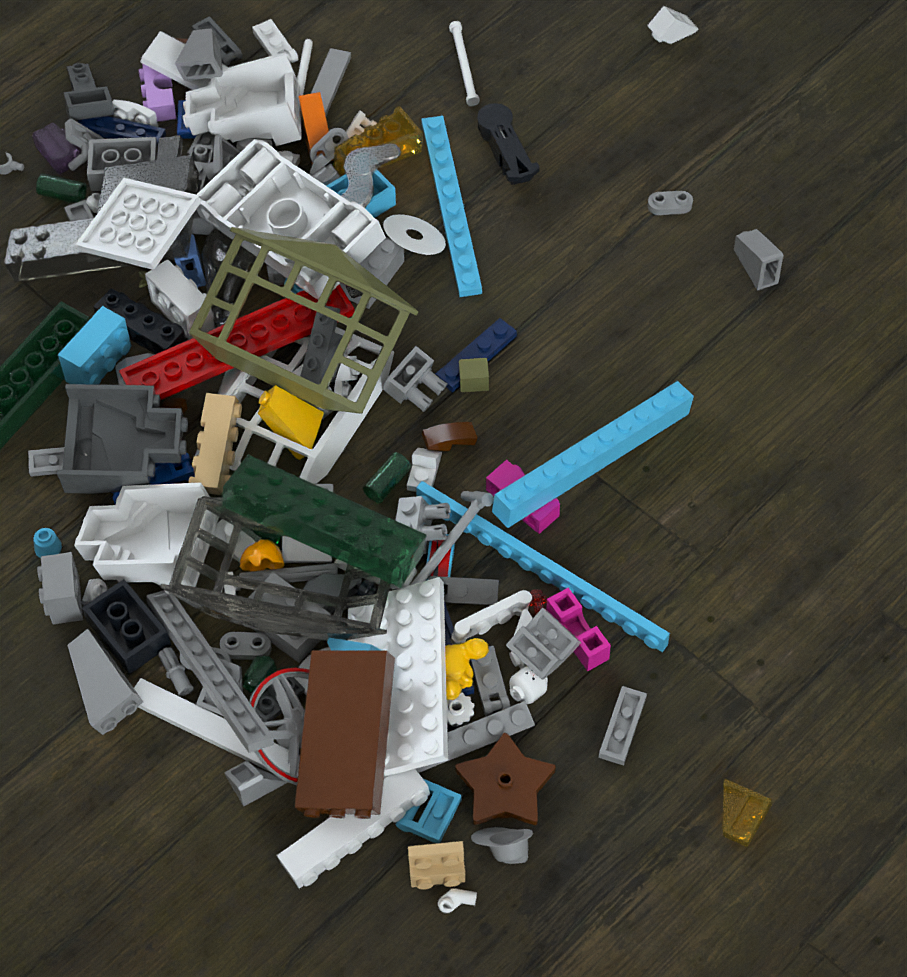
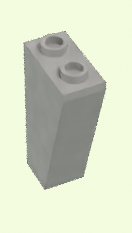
(102, 684)

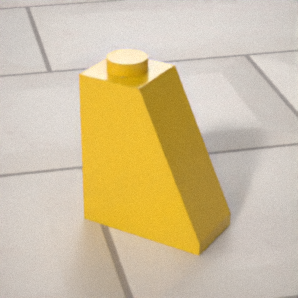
(290, 417)

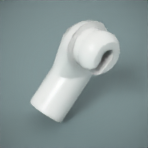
(454, 898)

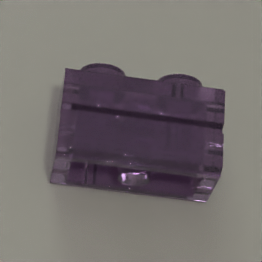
(54, 147)

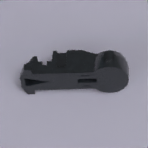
(496, 127)

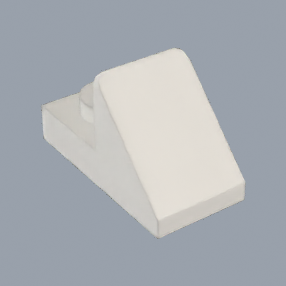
(424, 467)

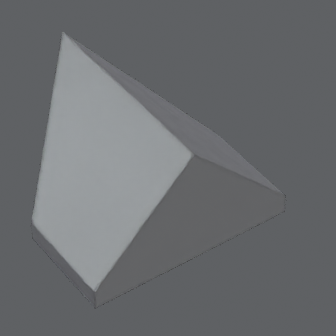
(252, 782)

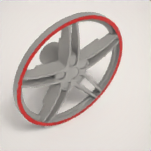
(291, 729)

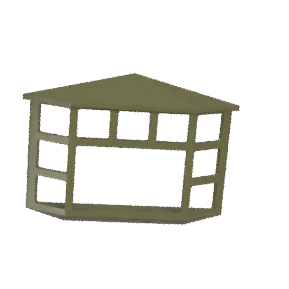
(338, 267)

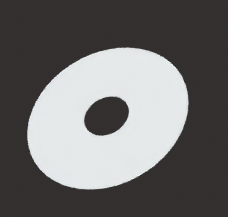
(432, 241)

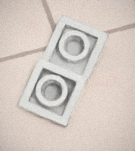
(134, 112)
(343, 376)

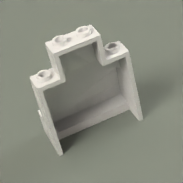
(248, 102)
(144, 533)

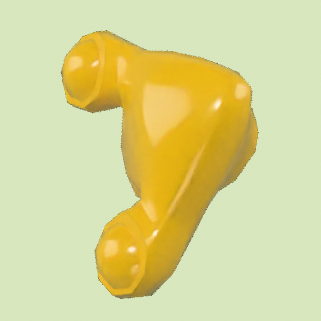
(458, 670)

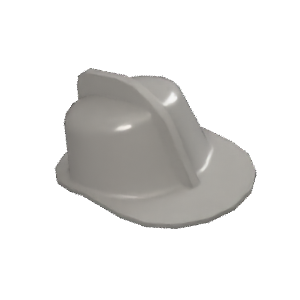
(505, 843)

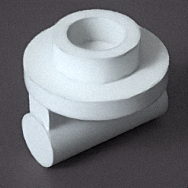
(94, 589)

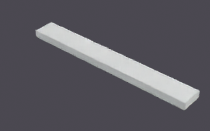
(203, 724)

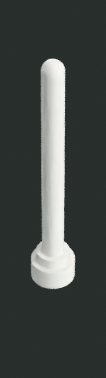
(304, 64)

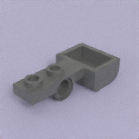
(85, 99)

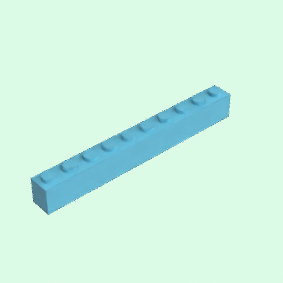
(591, 454)

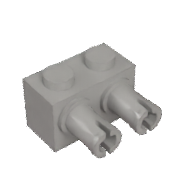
(409, 373)
(419, 515)

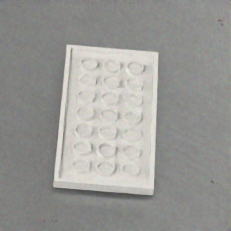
(418, 697)

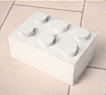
(177, 296)

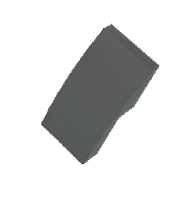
(268, 706)

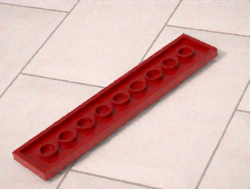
(255, 333)

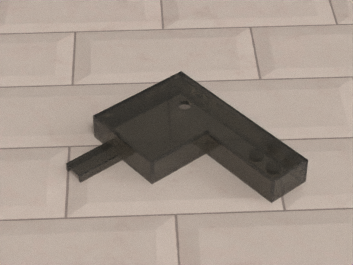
(52, 247)

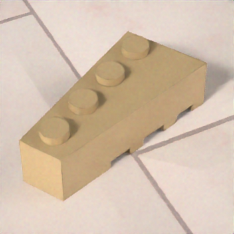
(216, 442)

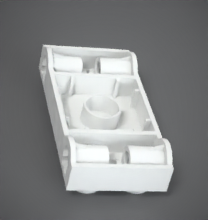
(276, 197)

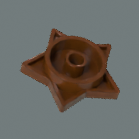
(501, 800)

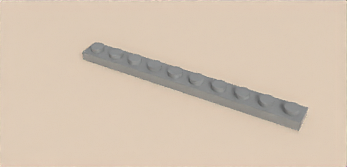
(210, 672)

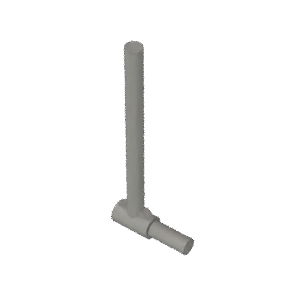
(478, 501)

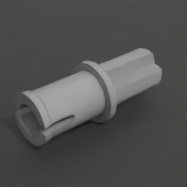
(175, 671)

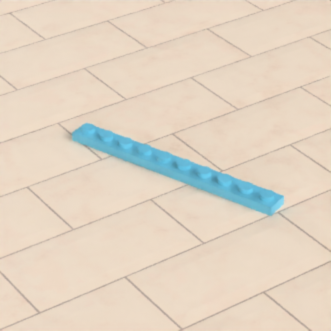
(451, 207)

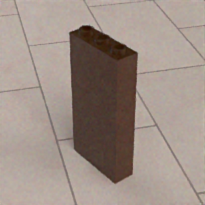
(345, 733)

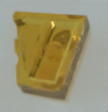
(742, 812)

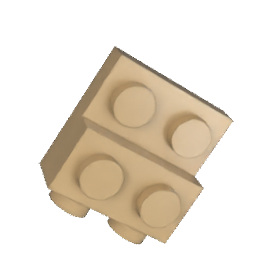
(436, 864)

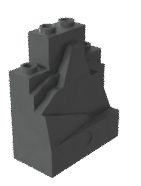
(117, 437)

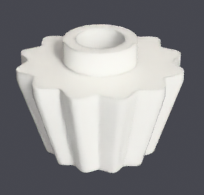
(464, 713)

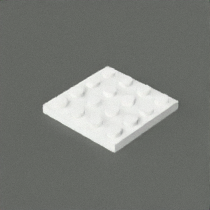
(138, 223)

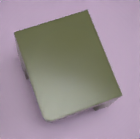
(474, 375)

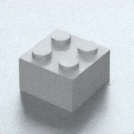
(60, 588)

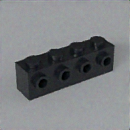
(143, 326)

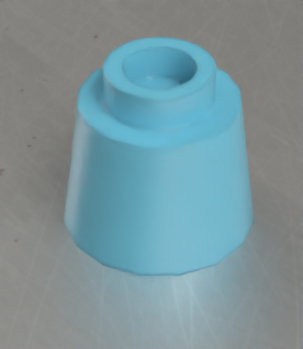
(46, 542)

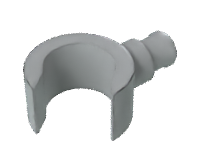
(10, 165)

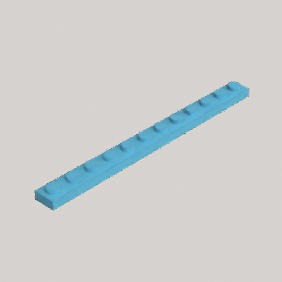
(551, 572)

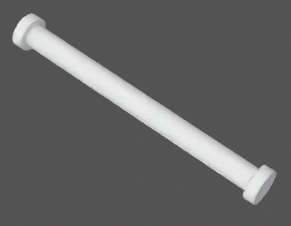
(472, 98)

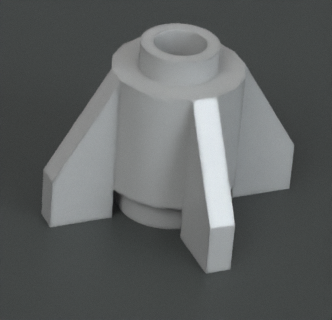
(323, 173)

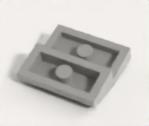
(543, 644)

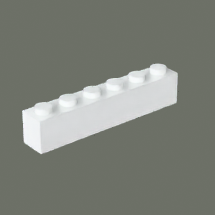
(339, 836)

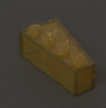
(395, 129)

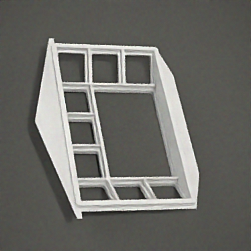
(337, 434)

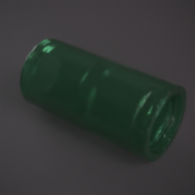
(61, 188)
(387, 477)

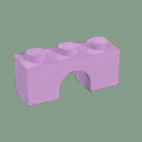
(158, 99)

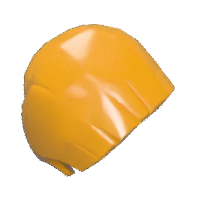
(261, 556)

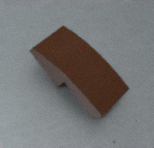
(445, 435)

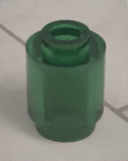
(258, 671)

